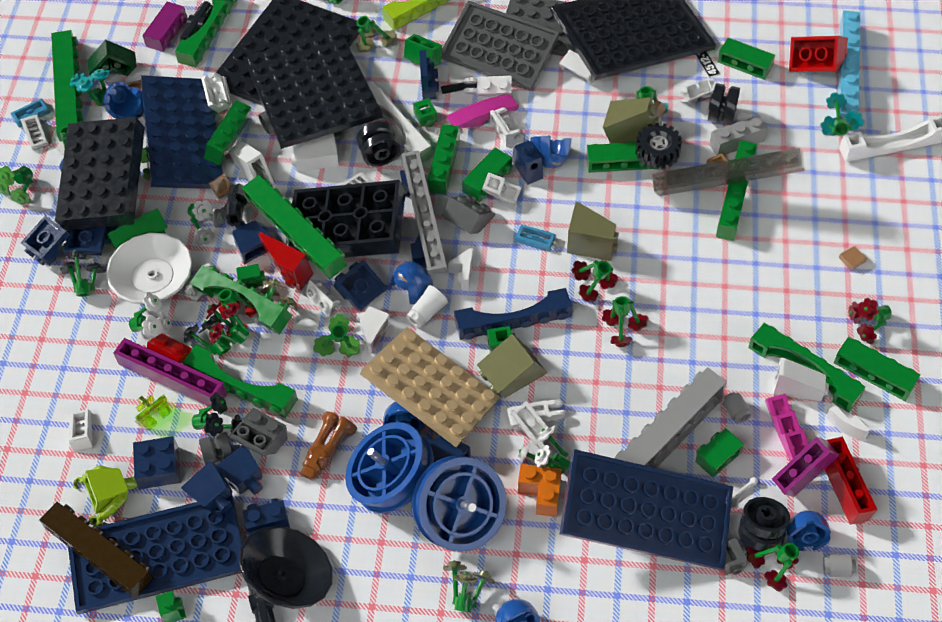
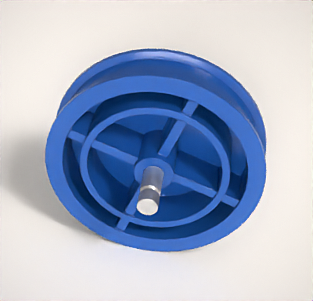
(387, 467)
(459, 503)

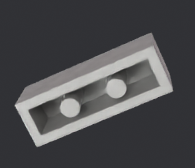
(727, 138)

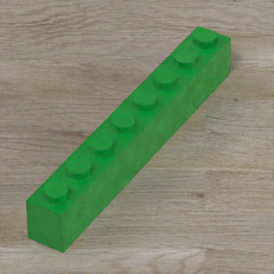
(64, 67)
(295, 227)

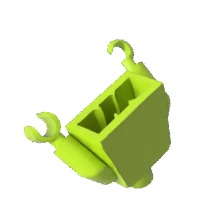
(106, 491)

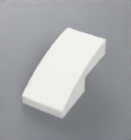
(500, 189)

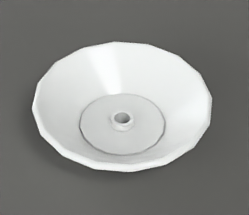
(146, 255)

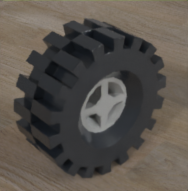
(656, 137)

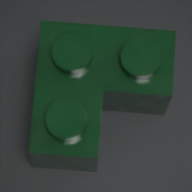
(112, 58)

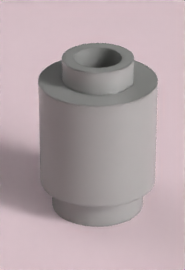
(736, 407)
(839, 565)

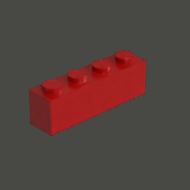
(849, 484)

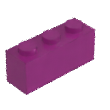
(165, 26)
(805, 467)

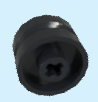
(724, 104)
(378, 144)
(763, 523)

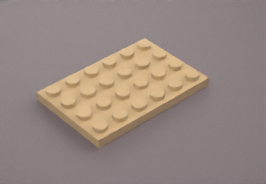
(430, 386)

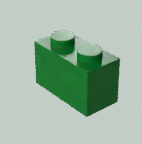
(415, 43)
(718, 452)

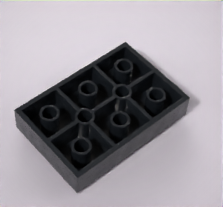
(100, 174)
(356, 217)

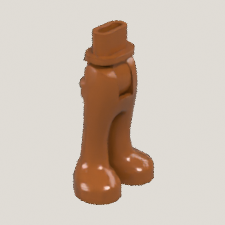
(320, 454)

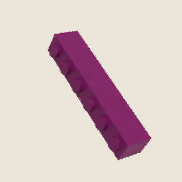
(168, 372)

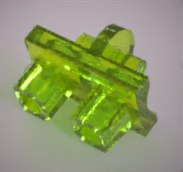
(145, 417)

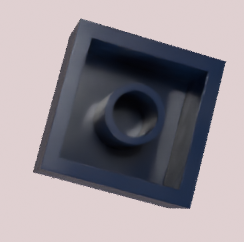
(156, 462)

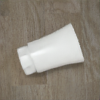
(426, 306)

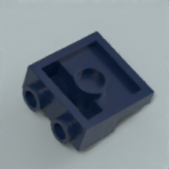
(428, 76)
(45, 241)
(87, 241)
(359, 285)
(266, 515)

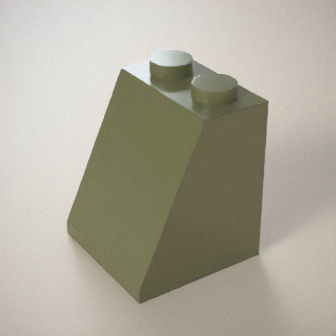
(628, 117)
(591, 234)
(510, 367)

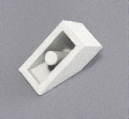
(373, 326)

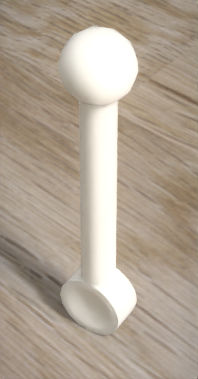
(753, 481)

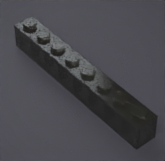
(729, 172)

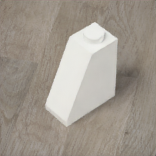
(315, 154)
(250, 162)
(799, 381)

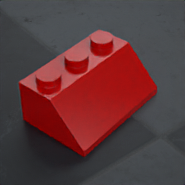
(817, 53)

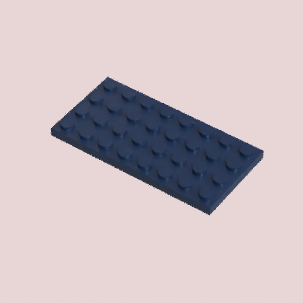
(177, 132)
(646, 510)
(178, 546)

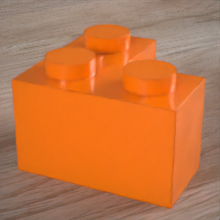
(544, 483)

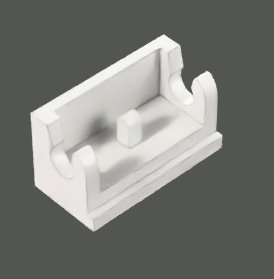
(575, 64)
(217, 92)
(505, 127)

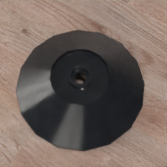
(285, 567)

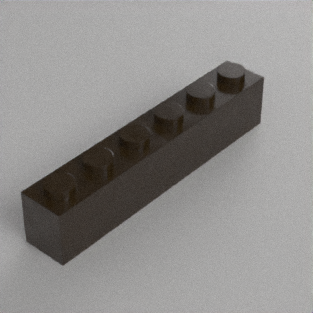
(96, 549)

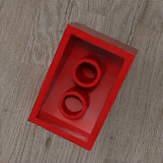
(289, 262)

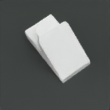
(462, 266)

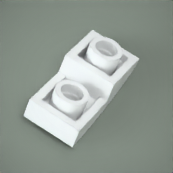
(852, 427)

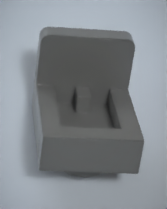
(738, 556)

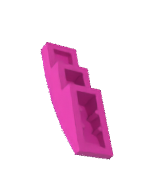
(479, 112)
(786, 425)

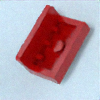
(169, 347)

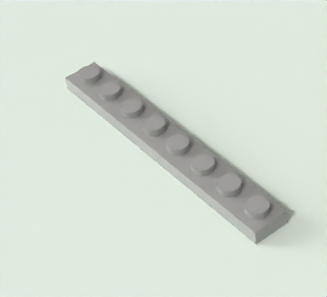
(424, 213)

